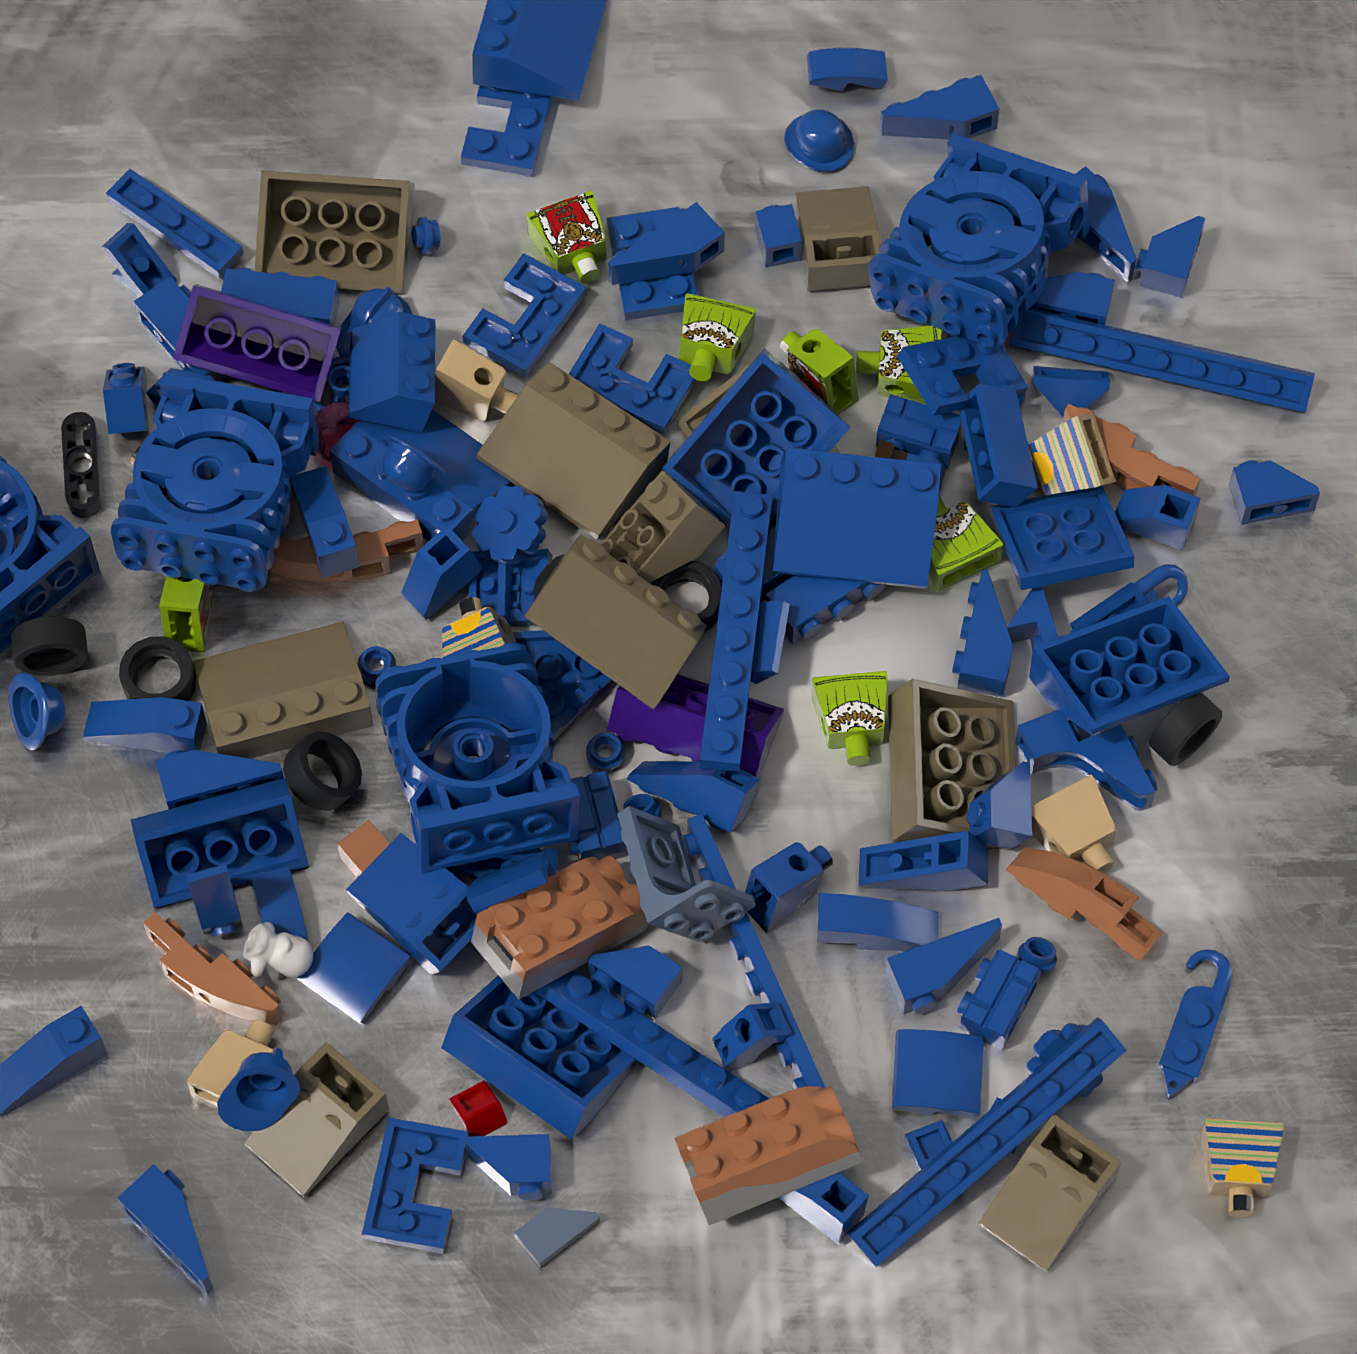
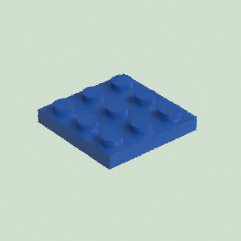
(1062, 537)

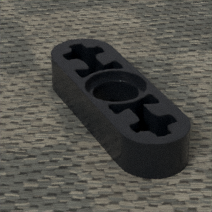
(73, 451)

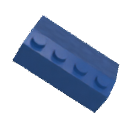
(537, 45)
(748, 433)
(446, 499)
(856, 518)
(1125, 666)
(537, 1055)

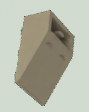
(837, 236)
(662, 530)
(322, 1123)
(1050, 1192)

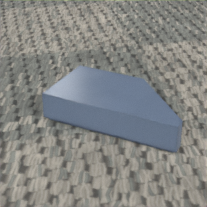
(553, 1232)

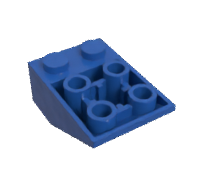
(418, 909)

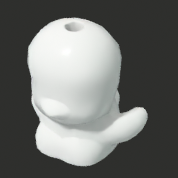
(281, 951)

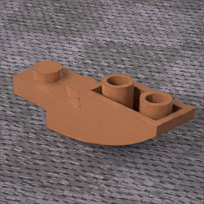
(1136, 467)
(374, 551)
(1075, 887)
(217, 982)

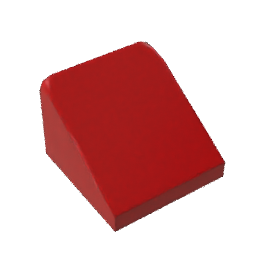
(478, 1110)

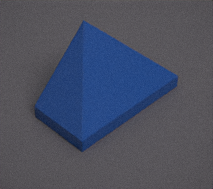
(1070, 386)

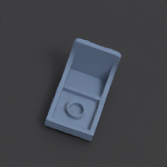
(668, 884)

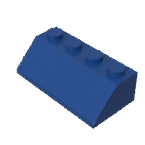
(244, 829)

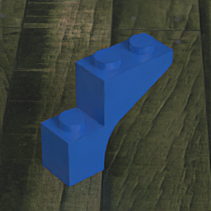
(1108, 756)

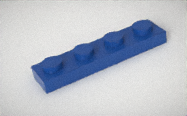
(174, 223)

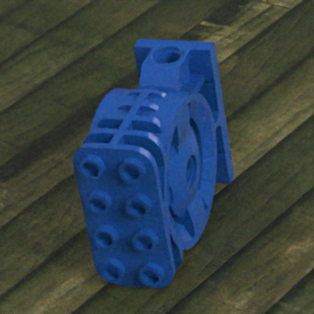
(991, 239)
(227, 472)
(47, 563)
(487, 709)

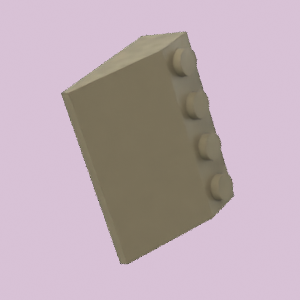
(335, 228)
(575, 450)
(616, 620)
(282, 691)
(944, 755)

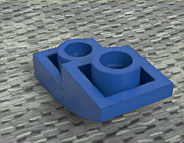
(839, 66)
(278, 901)

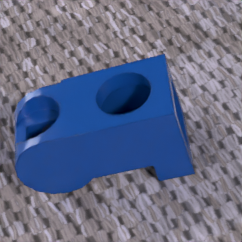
(750, 1034)

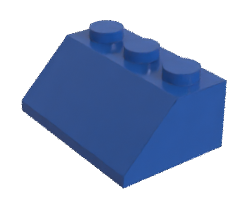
(393, 371)

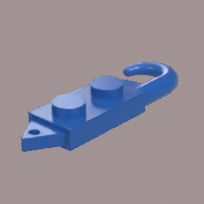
(1134, 596)
(1194, 1024)

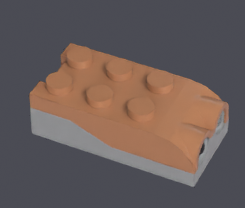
(559, 924)
(767, 1151)

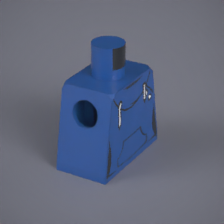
(785, 883)

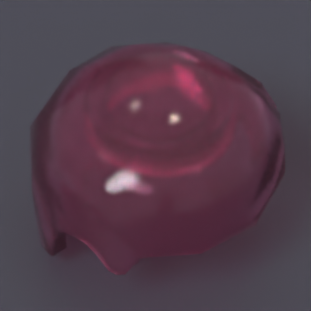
(332, 426)

